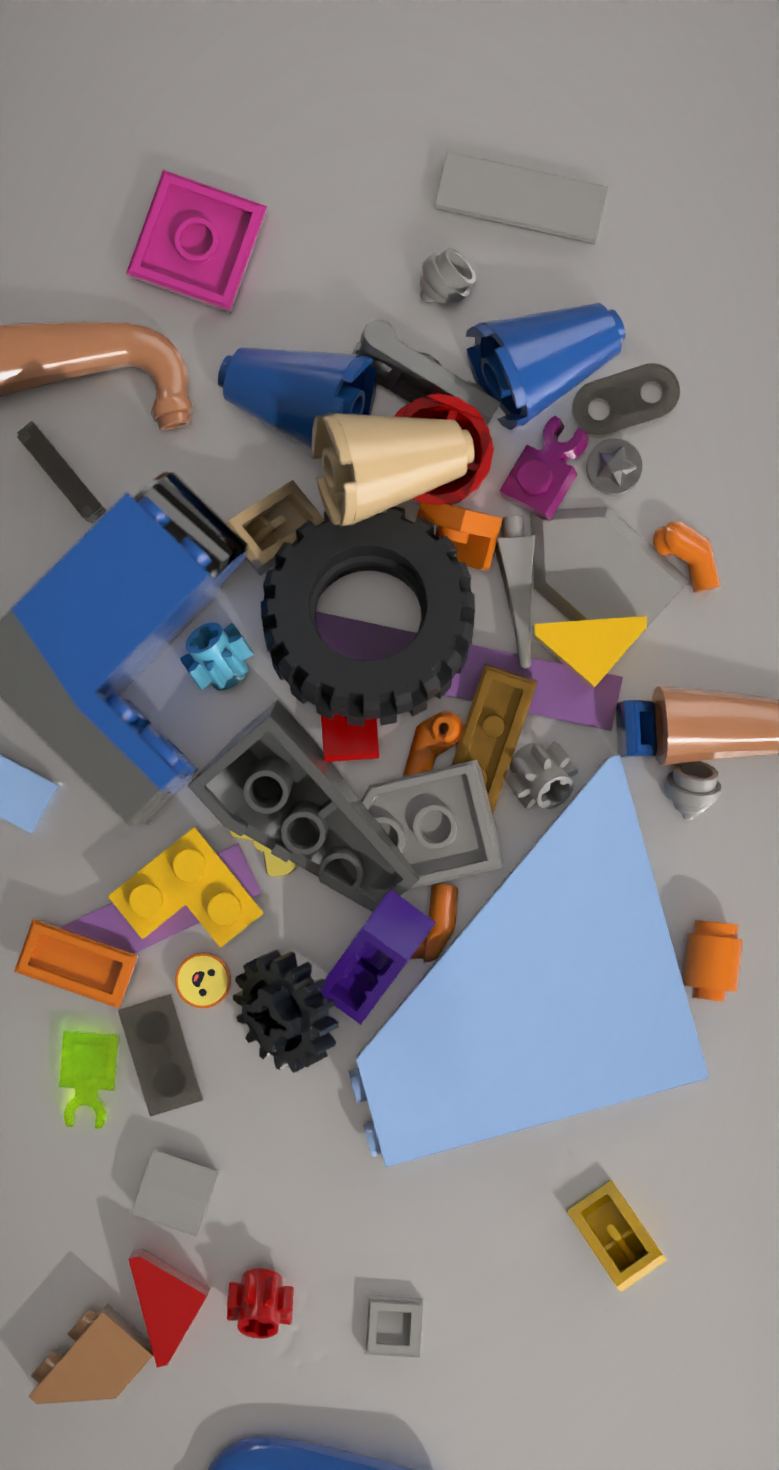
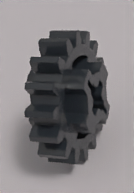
(282, 1007)

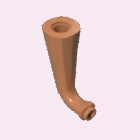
(66, 350)
(713, 725)

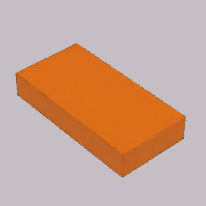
(76, 963)

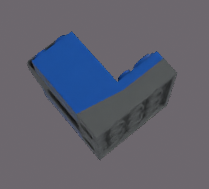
(101, 624)

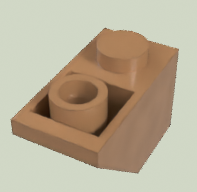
(98, 1362)

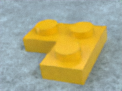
(189, 876)

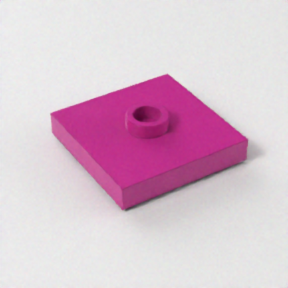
(196, 241)

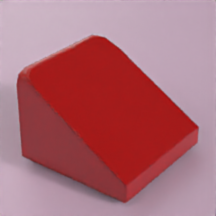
(347, 741)

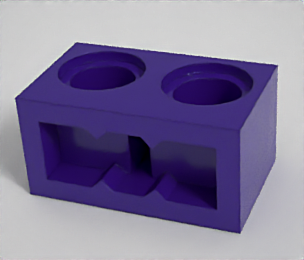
(376, 956)

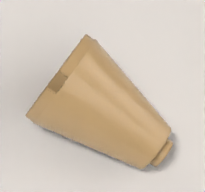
(384, 461)

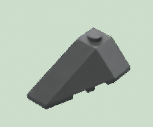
(292, 801)

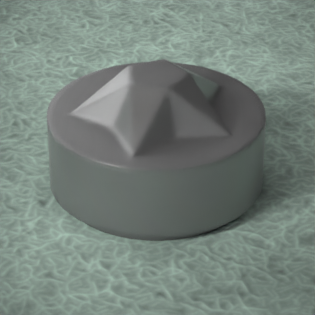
(614, 466)

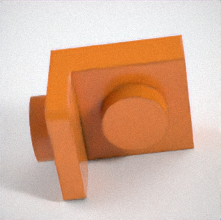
(468, 530)

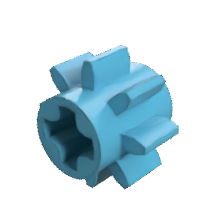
(216, 656)

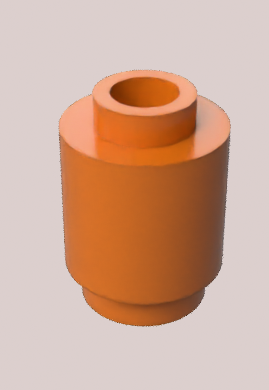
(712, 960)

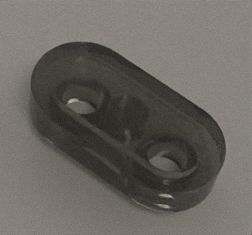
(624, 402)

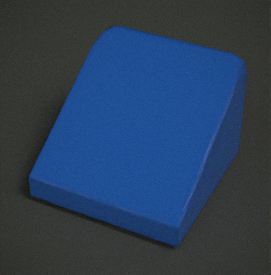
(636, 728)

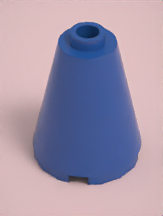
(541, 356)
(296, 386)

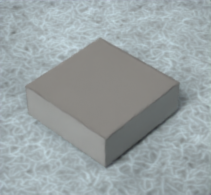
(393, 1326)

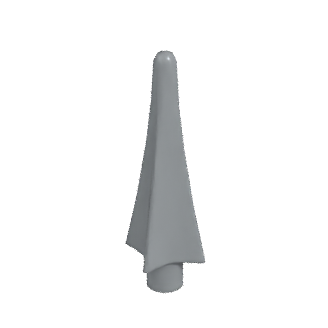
(515, 562)

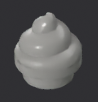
(446, 277)
(693, 787)

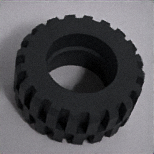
(384, 685)

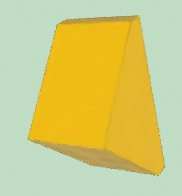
(590, 645)
(616, 1235)

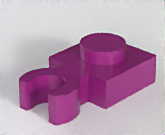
(543, 476)

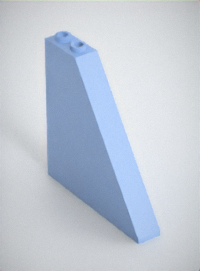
(544, 998)

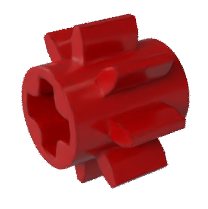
(260, 1303)

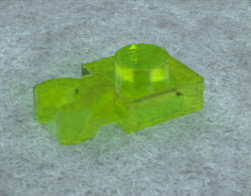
(89, 1066)

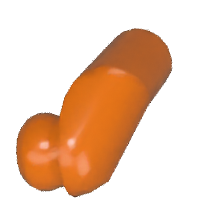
(691, 547)
(432, 739)
(442, 911)

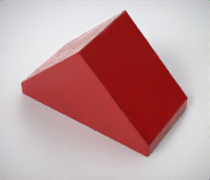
(167, 1302)

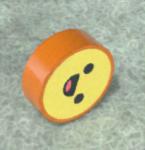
(203, 980)

